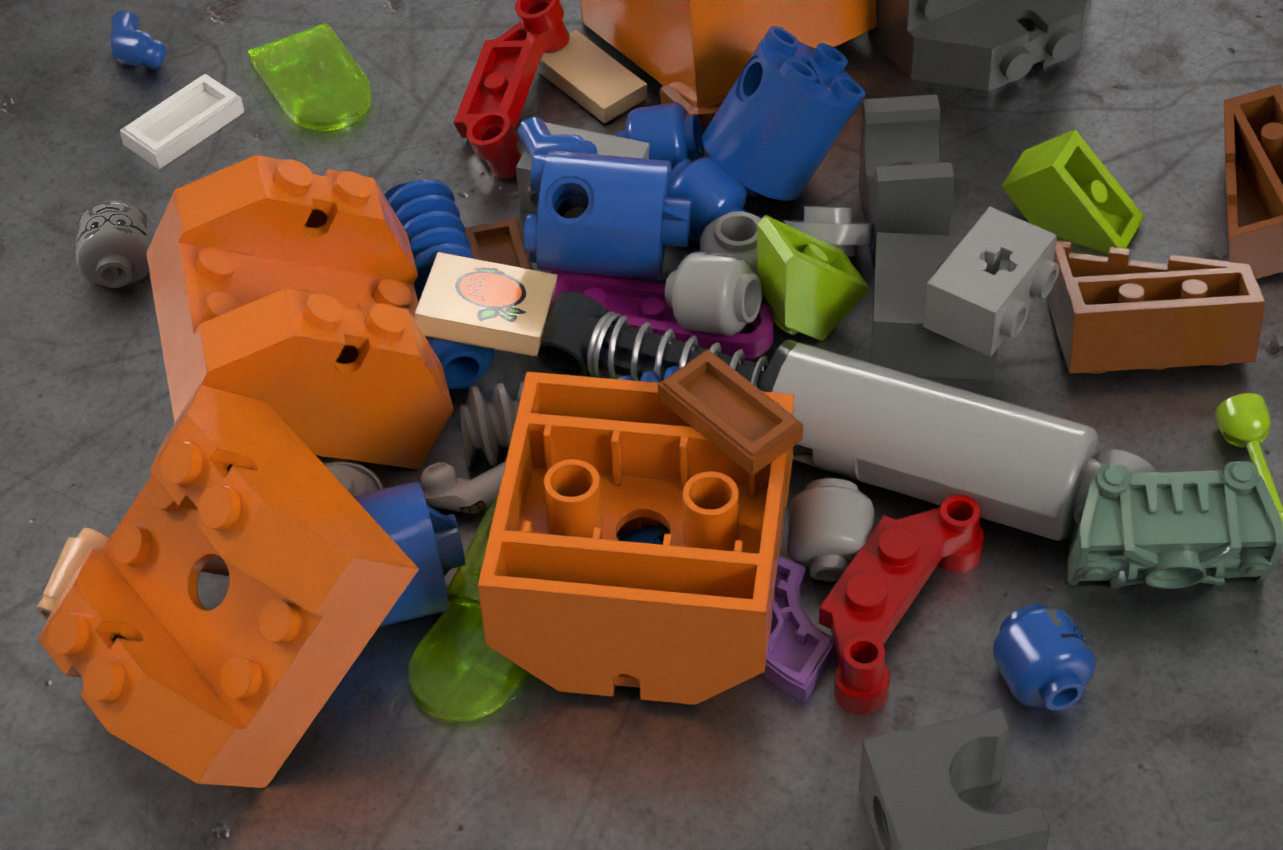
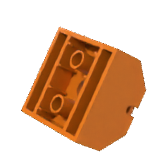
(300, 301)
(307, 589)
(623, 613)

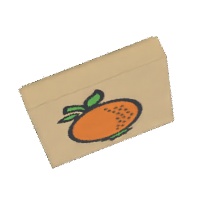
(486, 304)

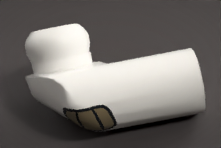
(461, 494)

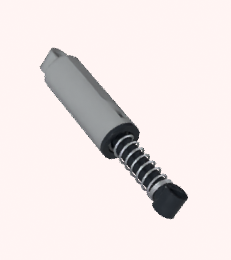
(873, 420)

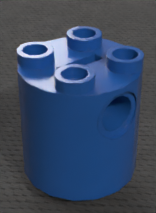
(782, 115)
(624, 221)
(426, 538)

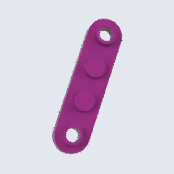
(647, 303)

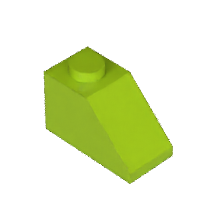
(1072, 194)
(805, 279)

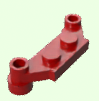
(504, 80)
(882, 586)

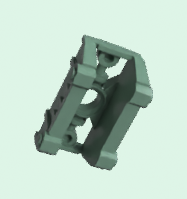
(1175, 528)

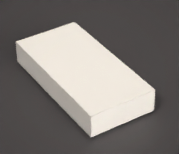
(182, 121)

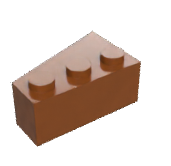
(1255, 179)
(1153, 314)

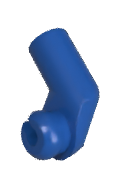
(134, 46)
(539, 140)

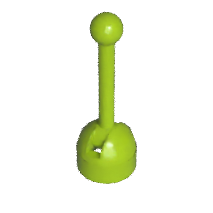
(1245, 424)

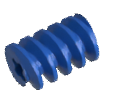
(431, 223)

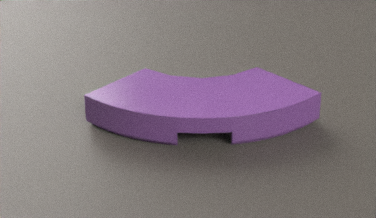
(796, 647)

